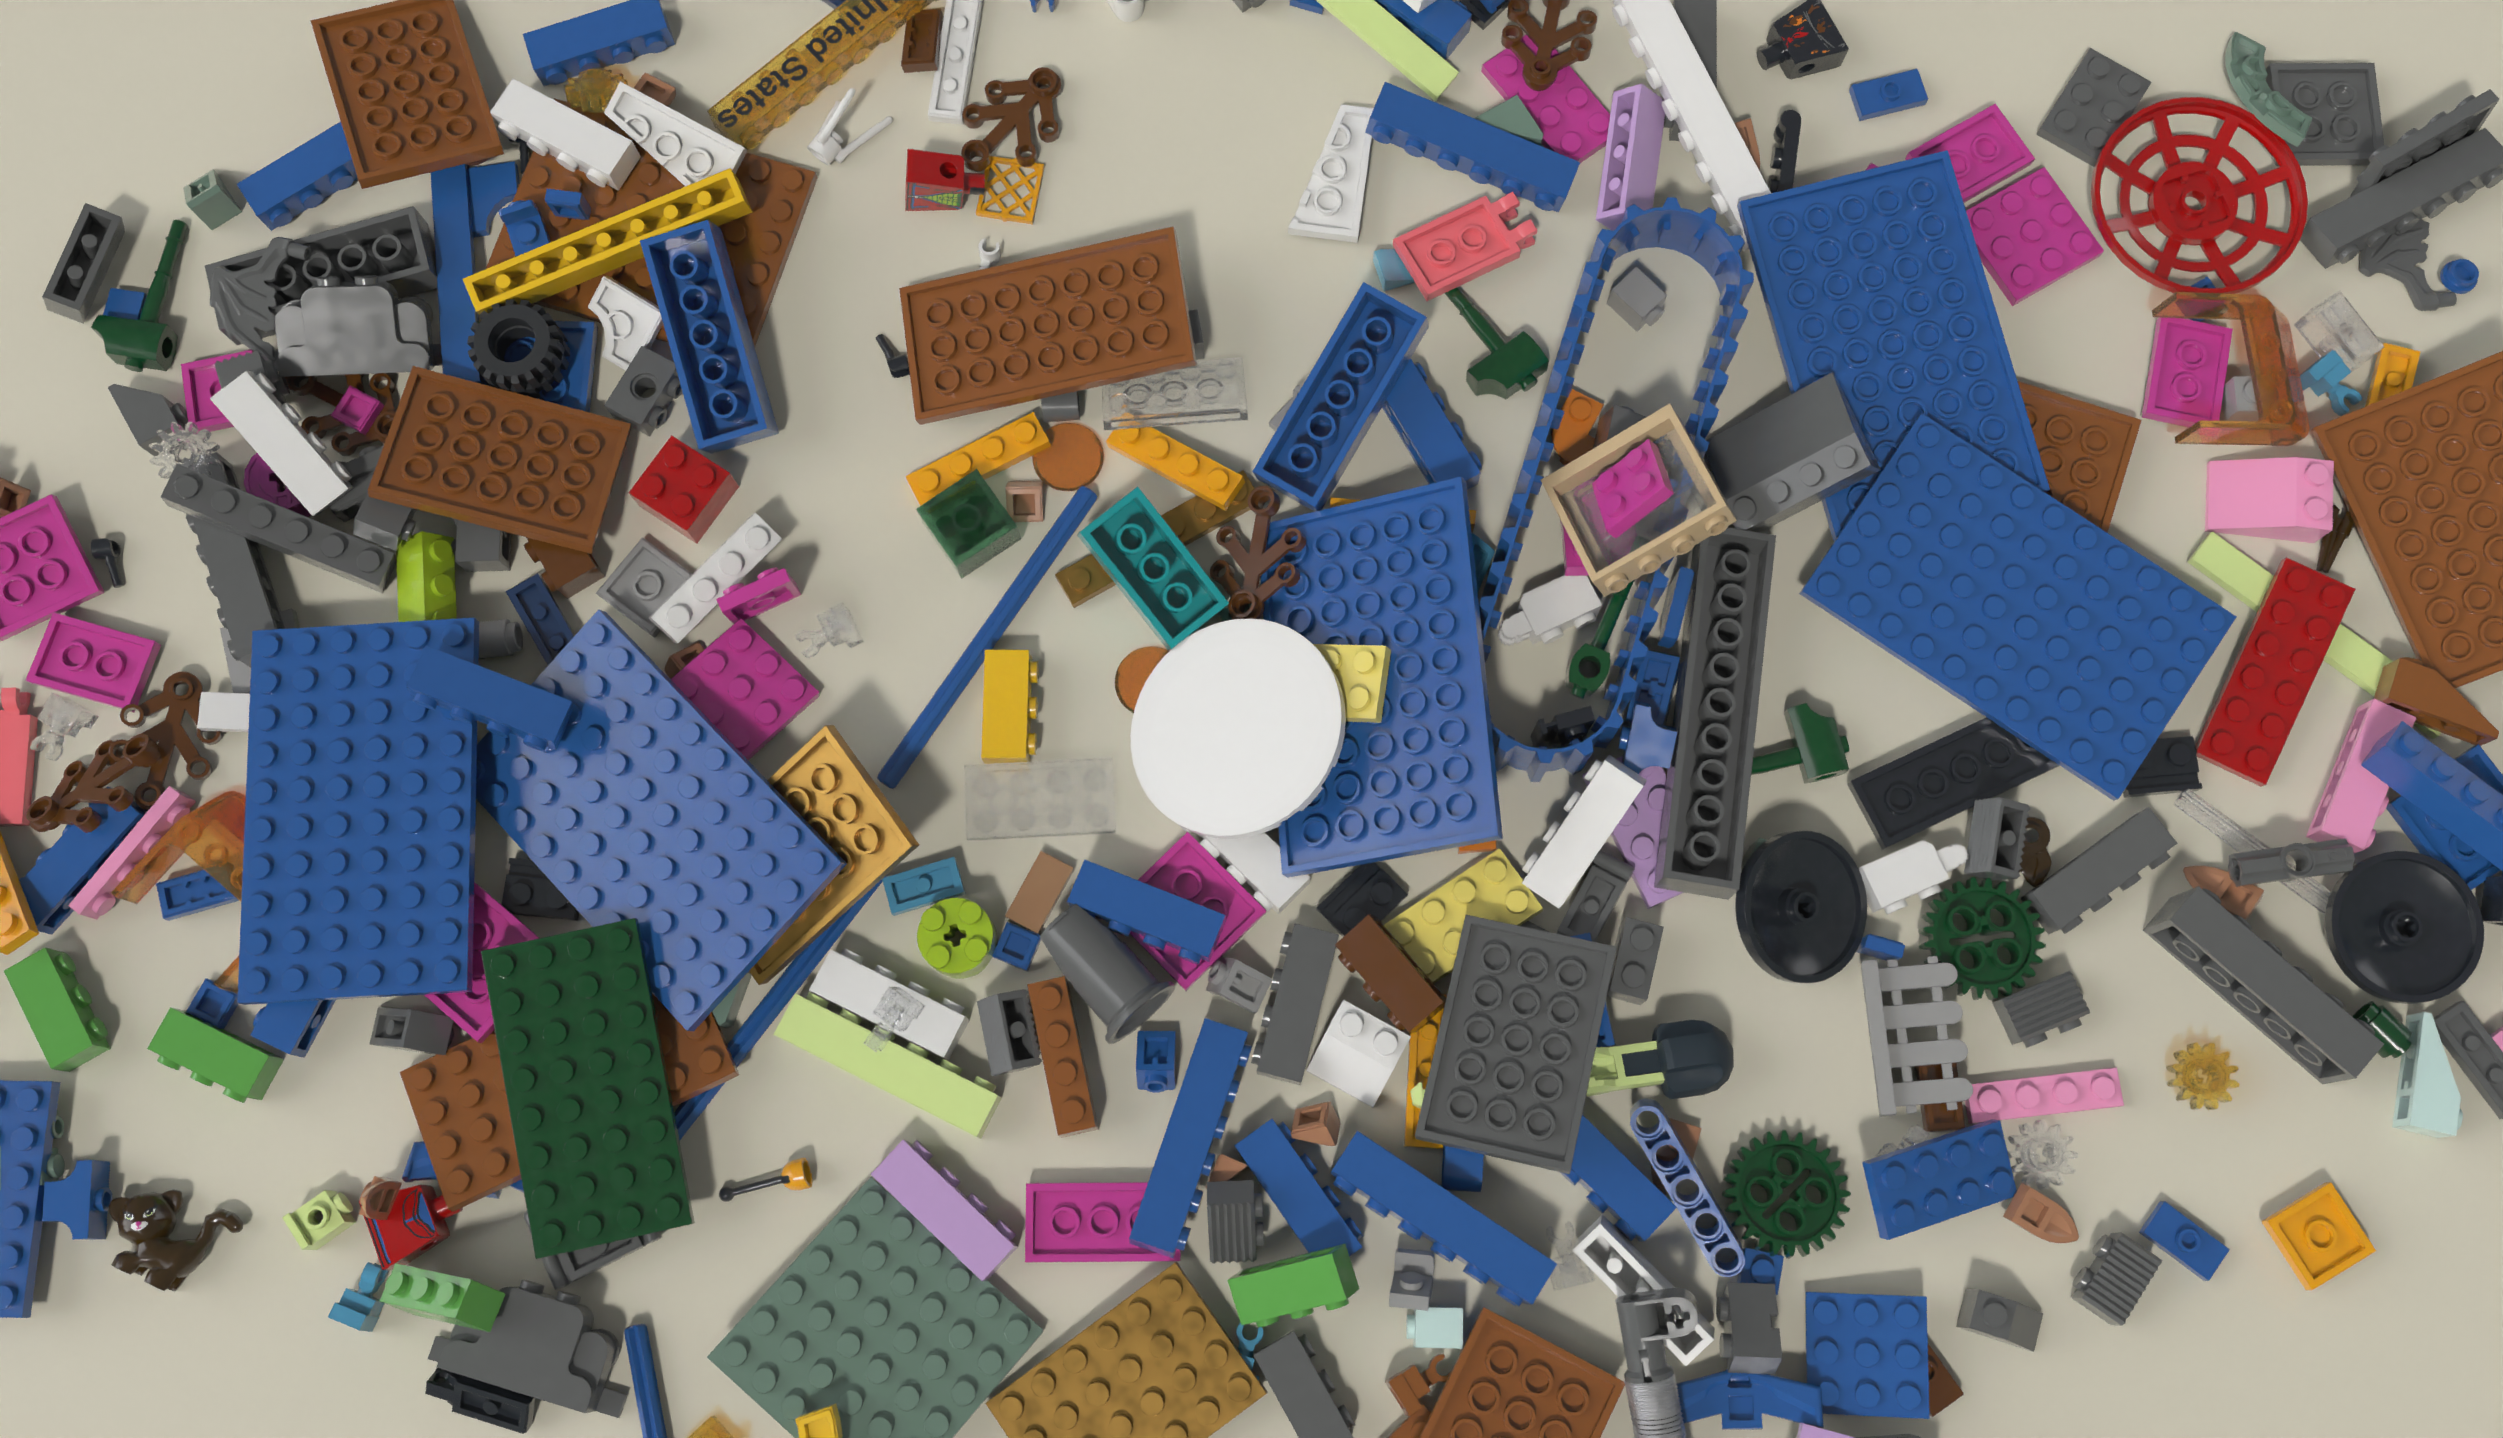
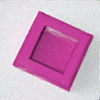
(357, 410)

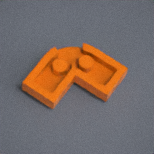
(1573, 435)

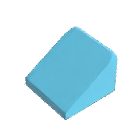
(1391, 269)

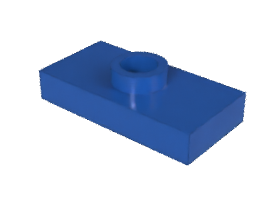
(1888, 94)
(191, 895)
(2184, 1241)

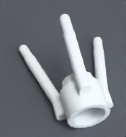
(827, 142)

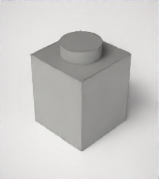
(1637, 300)
(2239, 400)

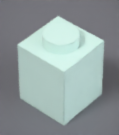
(1436, 1328)

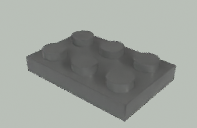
(2093, 106)

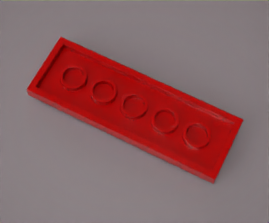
(2273, 671)

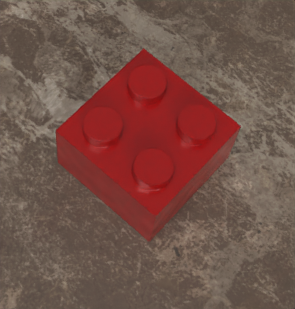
(684, 489)

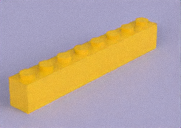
(606, 243)

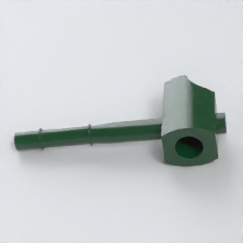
(145, 341)
(1509, 365)
(1591, 663)
(1815, 747)

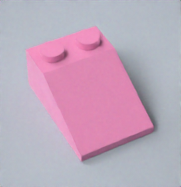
(2270, 498)

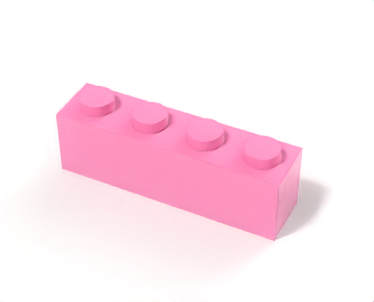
(2353, 793)

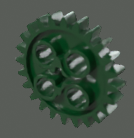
(1975, 906)
(1811, 1218)

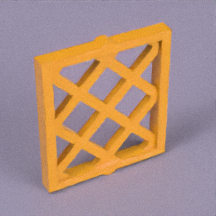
(1005, 214)

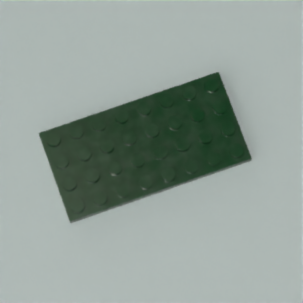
(587, 1088)

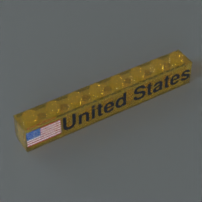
(808, 67)

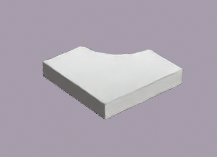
(626, 319)

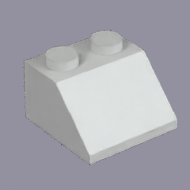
(1358, 1053)

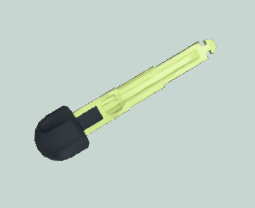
(1682, 1058)

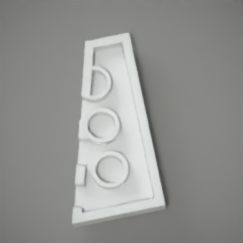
(674, 140)
(1337, 185)

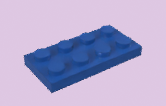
(1939, 1179)

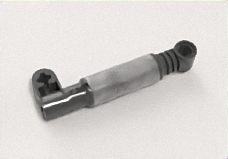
(1649, 1377)

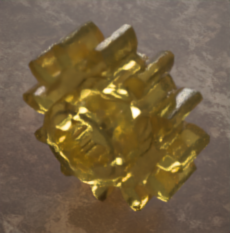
(593, 89)
(2192, 1085)

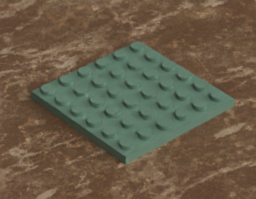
(879, 1327)

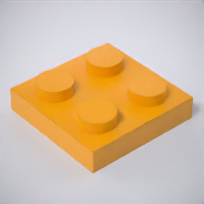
(2318, 1236)

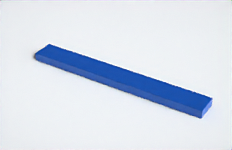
(454, 262)

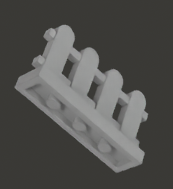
(1905, 1054)

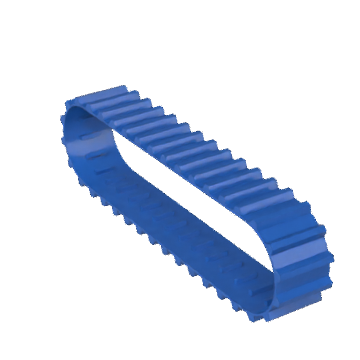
(1718, 253)

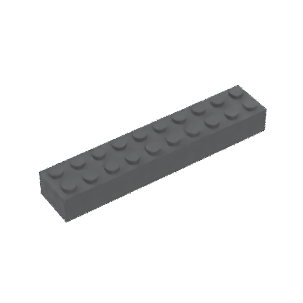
(1716, 715)

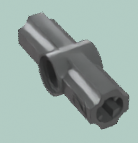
(2310, 861)

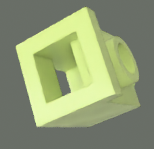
(336, 1219)

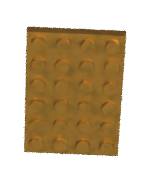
(854, 818)
(1137, 1372)

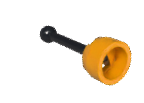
(794, 1176)

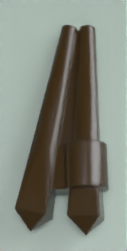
(2333, 540)

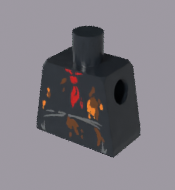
(1803, 42)

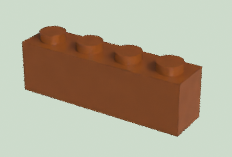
(1062, 1057)

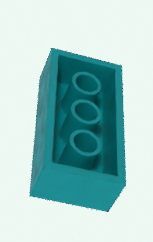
(1152, 568)

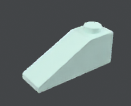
(2426, 1086)

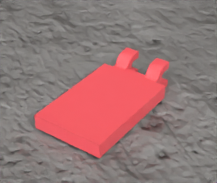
(1463, 245)
(16, 757)

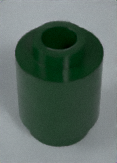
(2387, 1029)

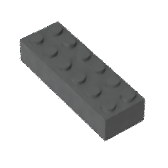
(388, 246)
(2264, 986)

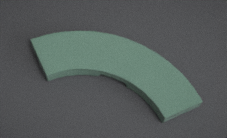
(2247, 75)

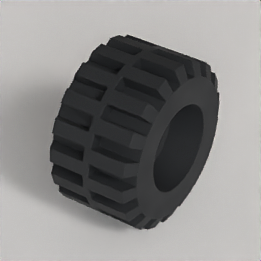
(504, 327)

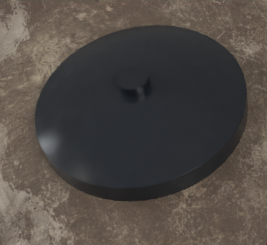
(1801, 907)
(2404, 927)

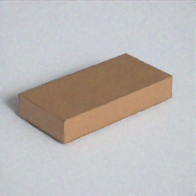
(1039, 892)

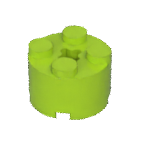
(941, 923)

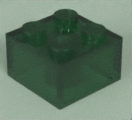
(969, 523)

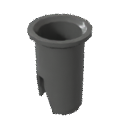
(1104, 972)

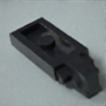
(482, 1400)

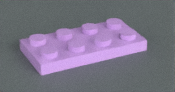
(1639, 835)

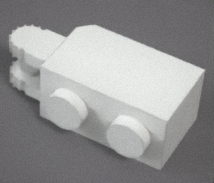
(1551, 610)
(1909, 872)

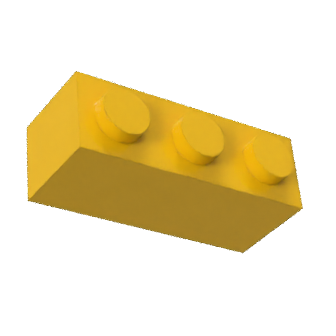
(1008, 706)

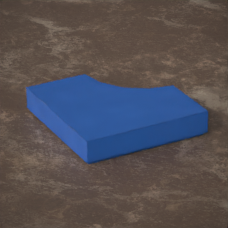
(489, 191)
(1675, 607)

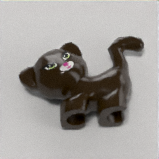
(148, 1223)

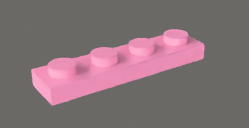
(96, 896)
(2044, 1095)

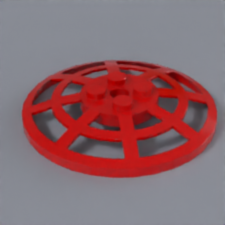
(2208, 186)

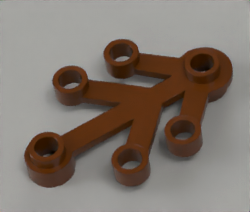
(1540, 70)
(1013, 116)
(379, 428)
(1257, 560)
(169, 733)
(52, 811)

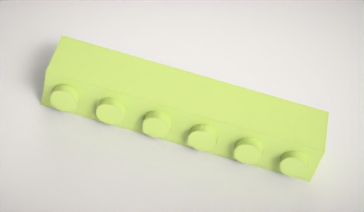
(894, 1069)

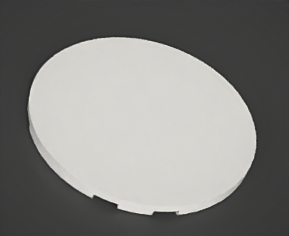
(1237, 728)

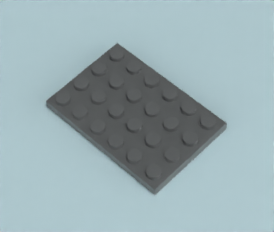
(1516, 1044)

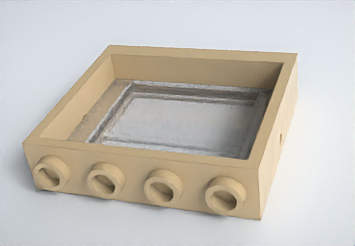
(1669, 530)

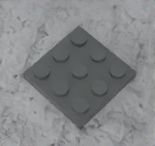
(2343, 110)

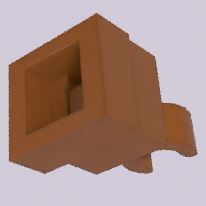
(1411, 1385)

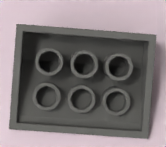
(1790, 456)

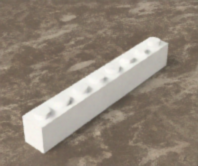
(1694, 105)

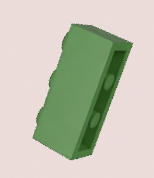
(58, 1009)
(214, 1056)
(1294, 1286)
(442, 1297)

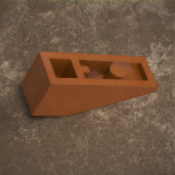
(2433, 701)

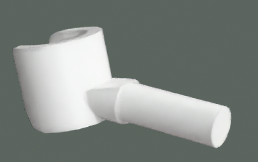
(988, 258)

